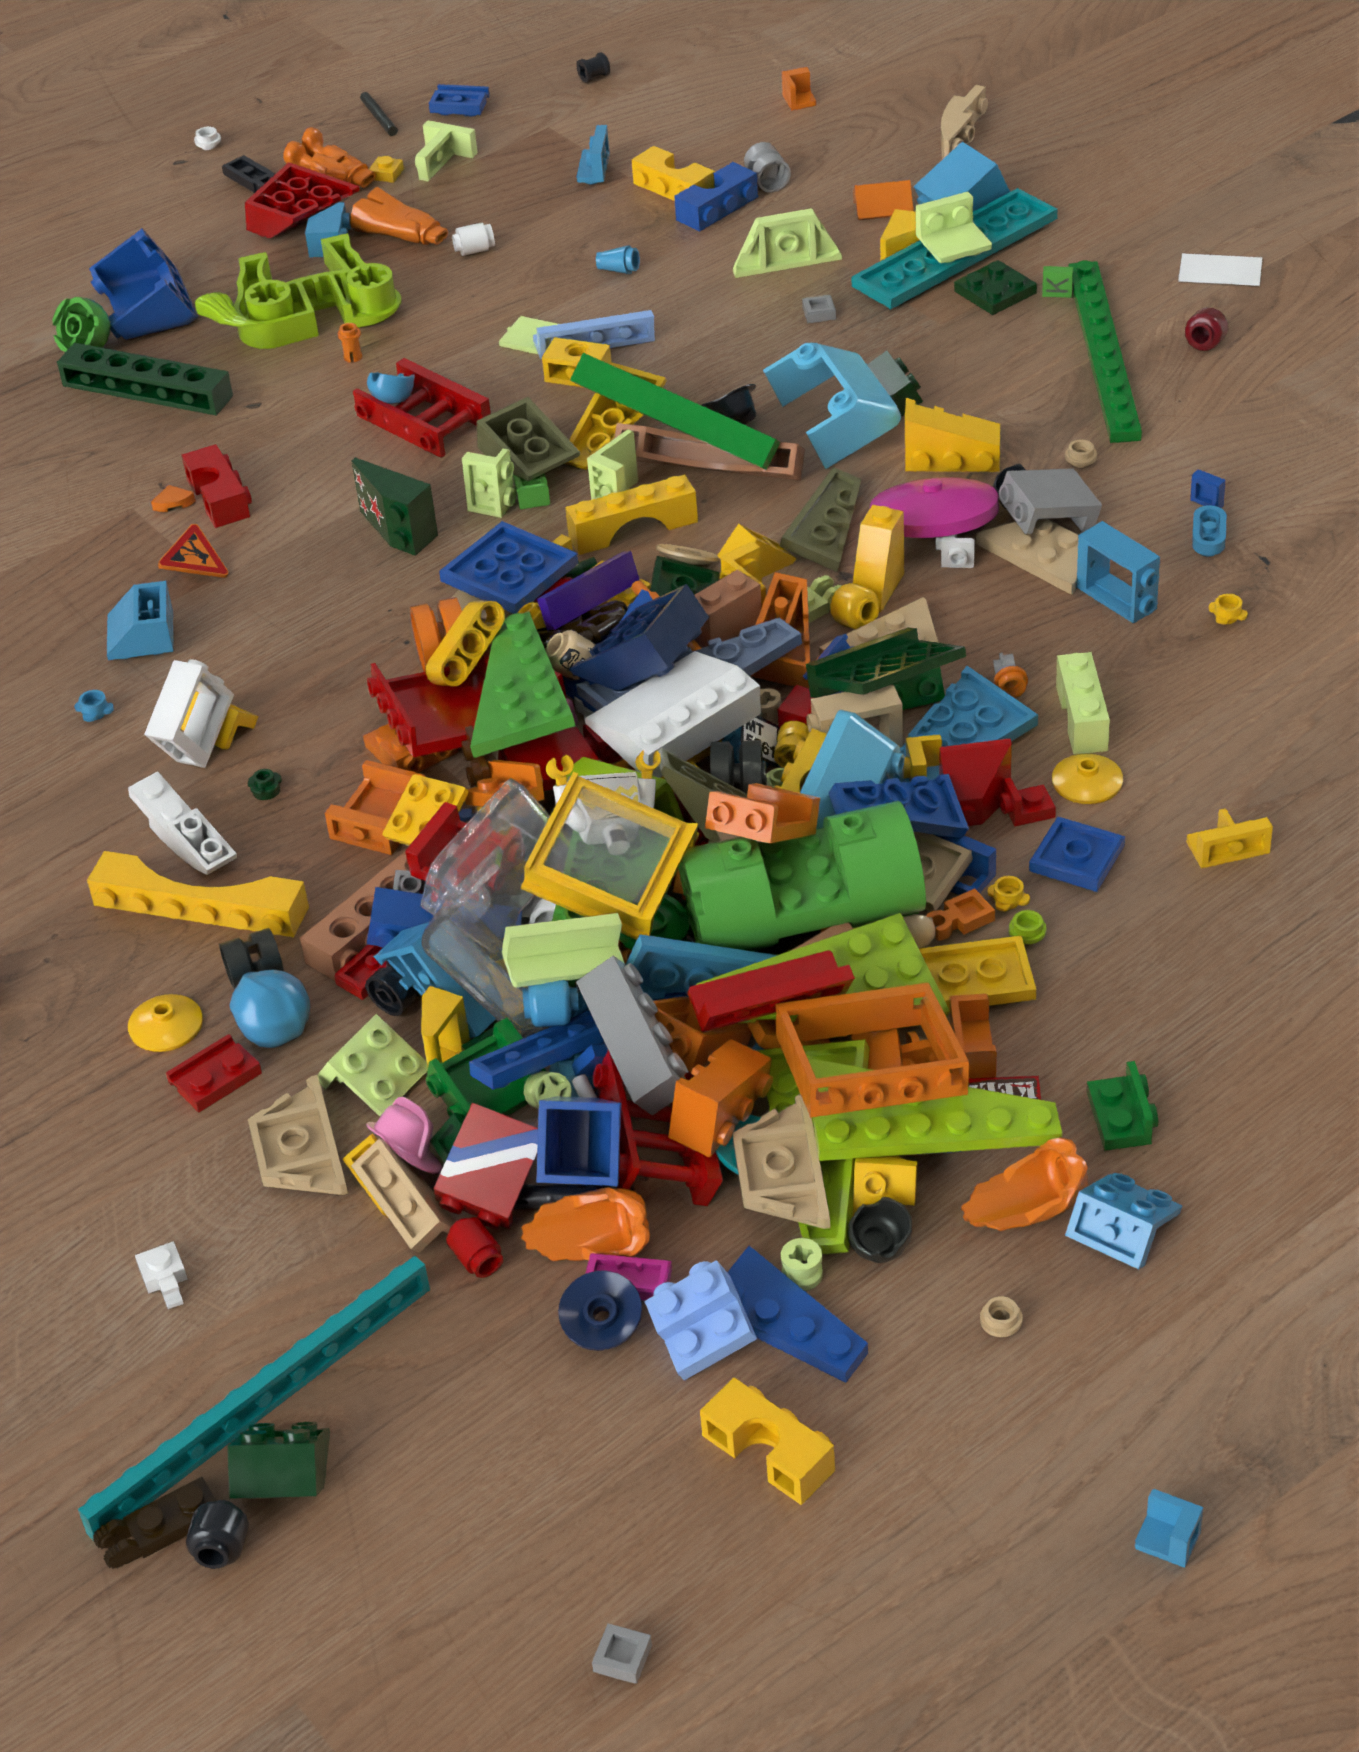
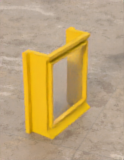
(607, 855)

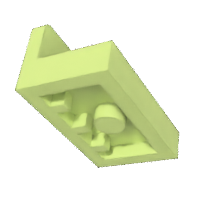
(489, 483)

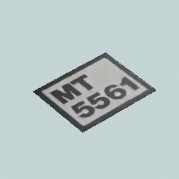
(766, 732)

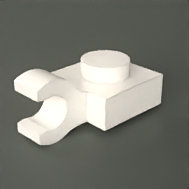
(163, 1271)

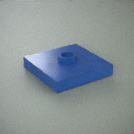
(1077, 854)

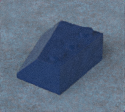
(645, 641)

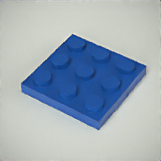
(508, 567)

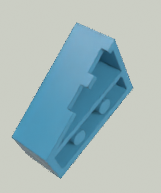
(420, 972)

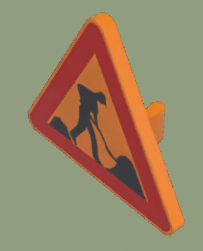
(193, 555)

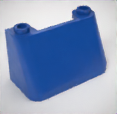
(142, 288)

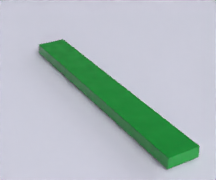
(675, 411)

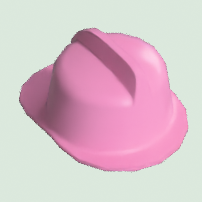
(408, 1133)

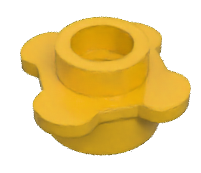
(1228, 609)
(1008, 893)

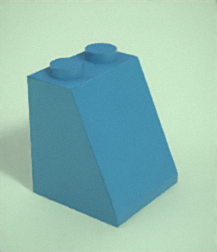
(963, 172)

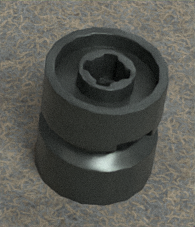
(237, 956)

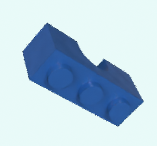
(703, 207)

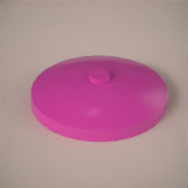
(941, 505)

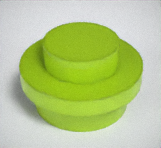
(1028, 925)

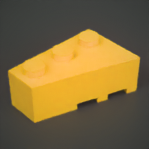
(949, 442)

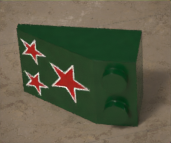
(396, 506)

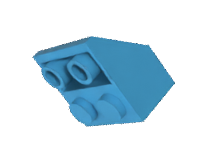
(141, 622)

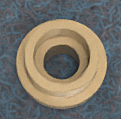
(1081, 453)
(1001, 1308)

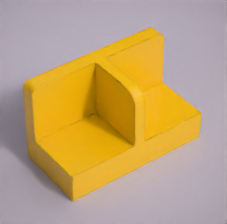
(1230, 840)

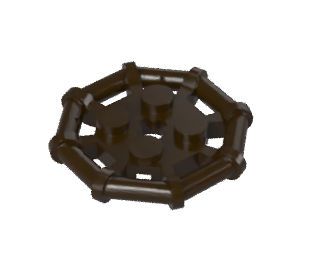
(592, 624)

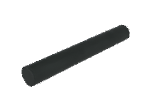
(379, 114)

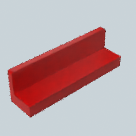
(759, 990)

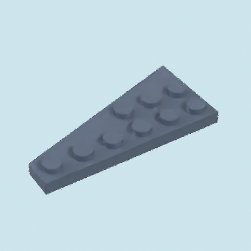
(749, 651)

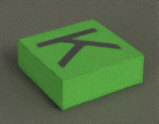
(1057, 281)

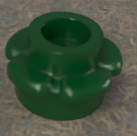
(265, 784)

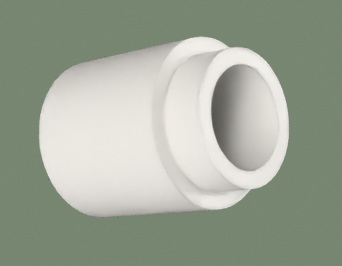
(473, 238)

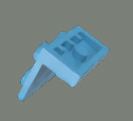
(1120, 1218)

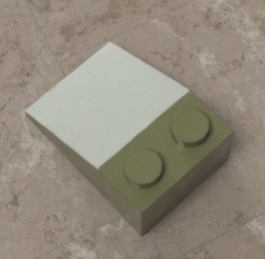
(529, 435)
(693, 788)

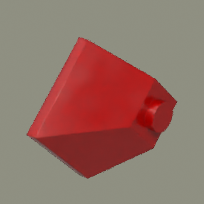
(977, 775)

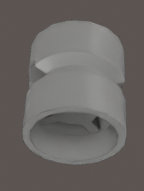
(769, 165)

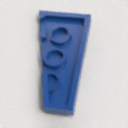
(929, 803)
(793, 1319)

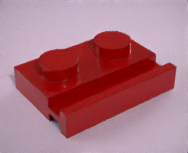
(214, 1073)

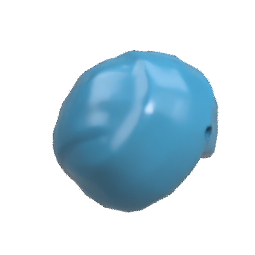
(270, 1007)

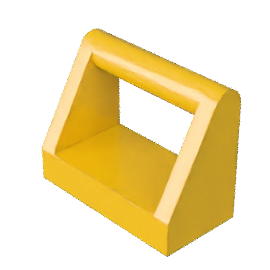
(443, 1024)

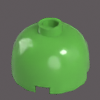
(80, 322)

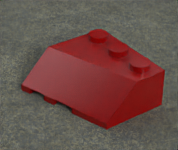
(293, 198)

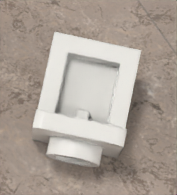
(956, 551)

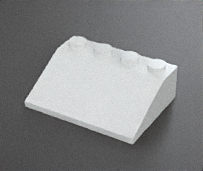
(679, 711)

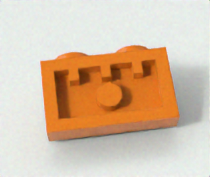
(500, 772)

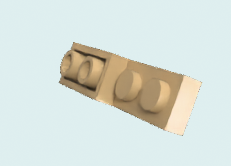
(960, 117)

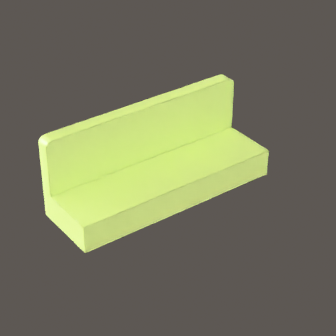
(560, 948)

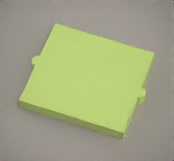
(521, 334)

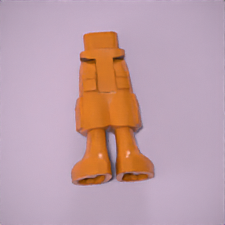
(328, 159)

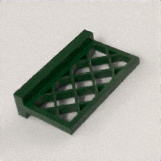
(878, 663)

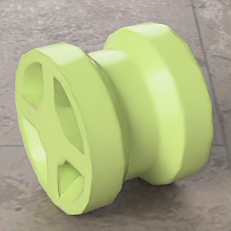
(554, 1083)
(804, 1275)

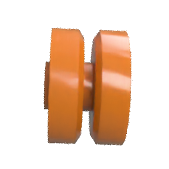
(428, 632)

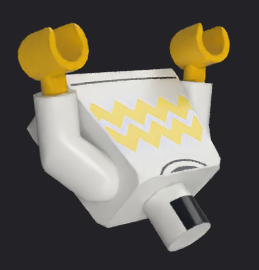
(626, 784)

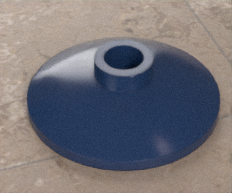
(598, 1293)

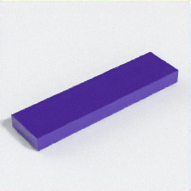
(588, 590)

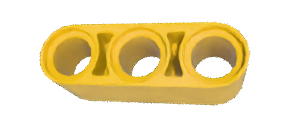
(479, 638)

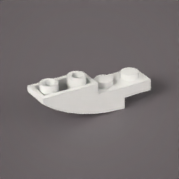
(180, 827)

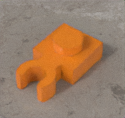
(962, 912)

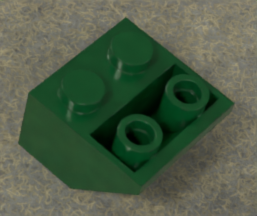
(278, 1461)

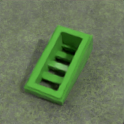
(532, 492)

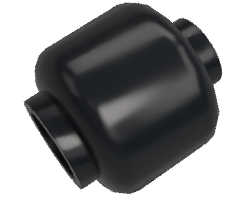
(217, 1534)

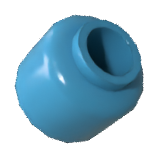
(550, 1003)

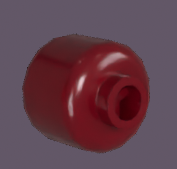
(1206, 329)

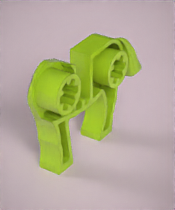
(284, 313)

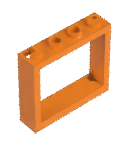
(870, 1013)

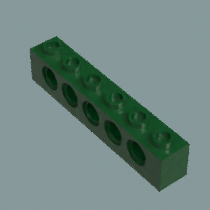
(145, 378)

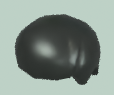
(880, 1230)

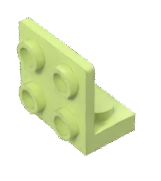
(948, 228)
(613, 466)
(375, 1065)

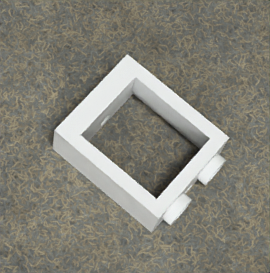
(206, 718)

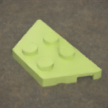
(785, 243)

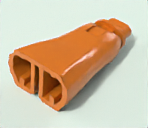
(391, 217)

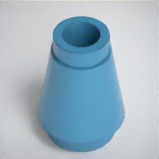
(620, 259)

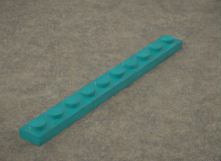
(257, 1397)

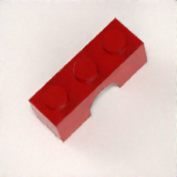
(221, 486)

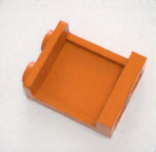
(369, 808)
(765, 814)

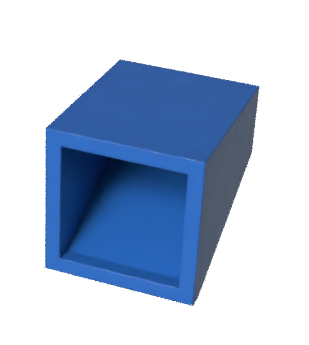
(578, 1141)

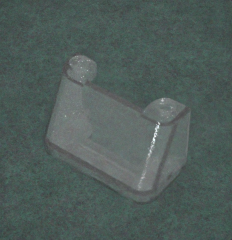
(507, 820)

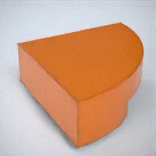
(172, 497)

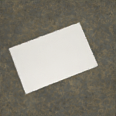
(1220, 269)

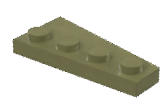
(824, 521)

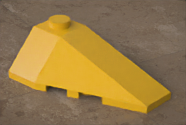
(600, 420)

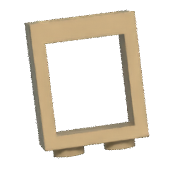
(880, 702)

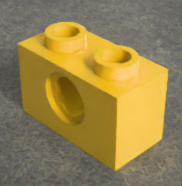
(563, 356)

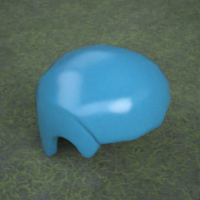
(390, 388)

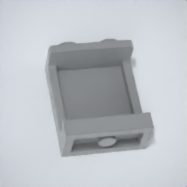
(1048, 494)

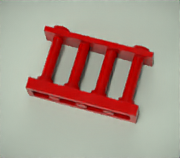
(428, 387)
(699, 1171)

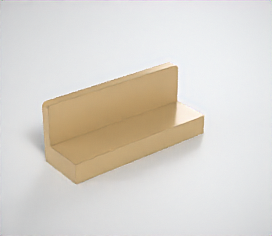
(402, 1195)

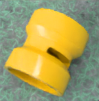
(788, 738)

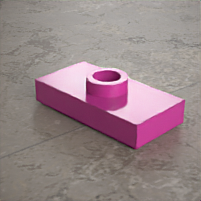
(641, 1272)

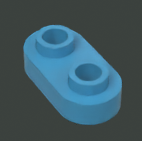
(1209, 530)

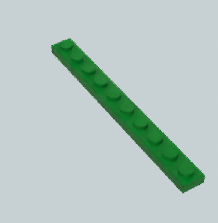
(1105, 353)

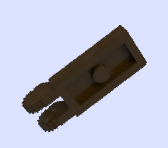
(152, 1525)

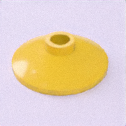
(1087, 778)
(165, 1023)

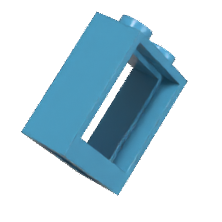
(1106, 543)

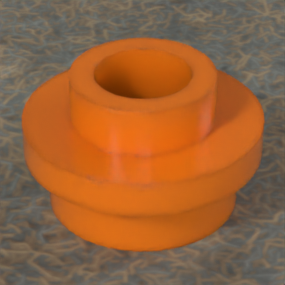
(1012, 680)

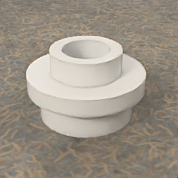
(207, 138)

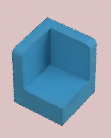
(1170, 1528)

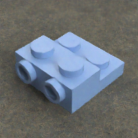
(700, 1318)

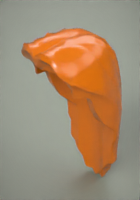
(1030, 1188)
(589, 1222)

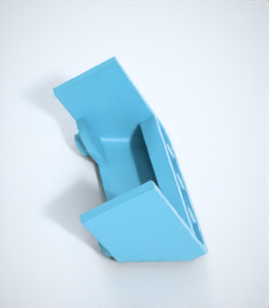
(857, 412)
(850, 754)

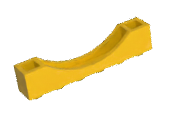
(129, 885)

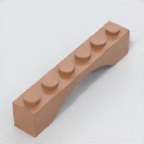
(683, 450)

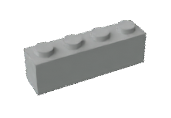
(633, 1033)

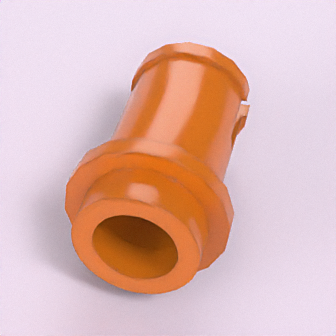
(349, 335)

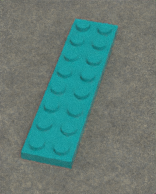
(917, 270)

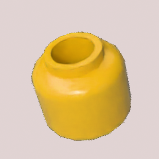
(854, 605)

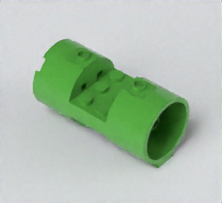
(848, 872)

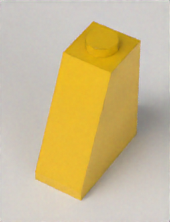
(880, 552)

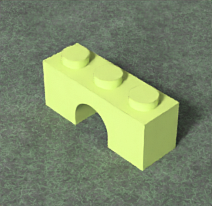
(1083, 698)

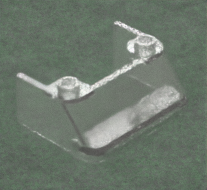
(472, 951)

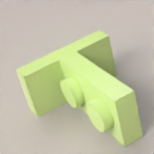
(441, 144)

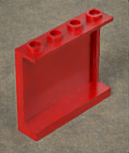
(426, 714)

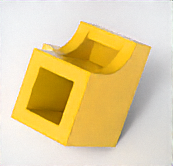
(884, 1178)

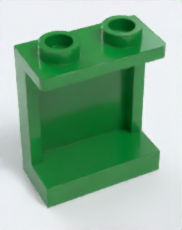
(459, 1090)

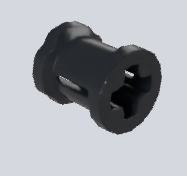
(593, 67)

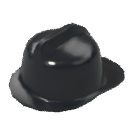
(736, 404)

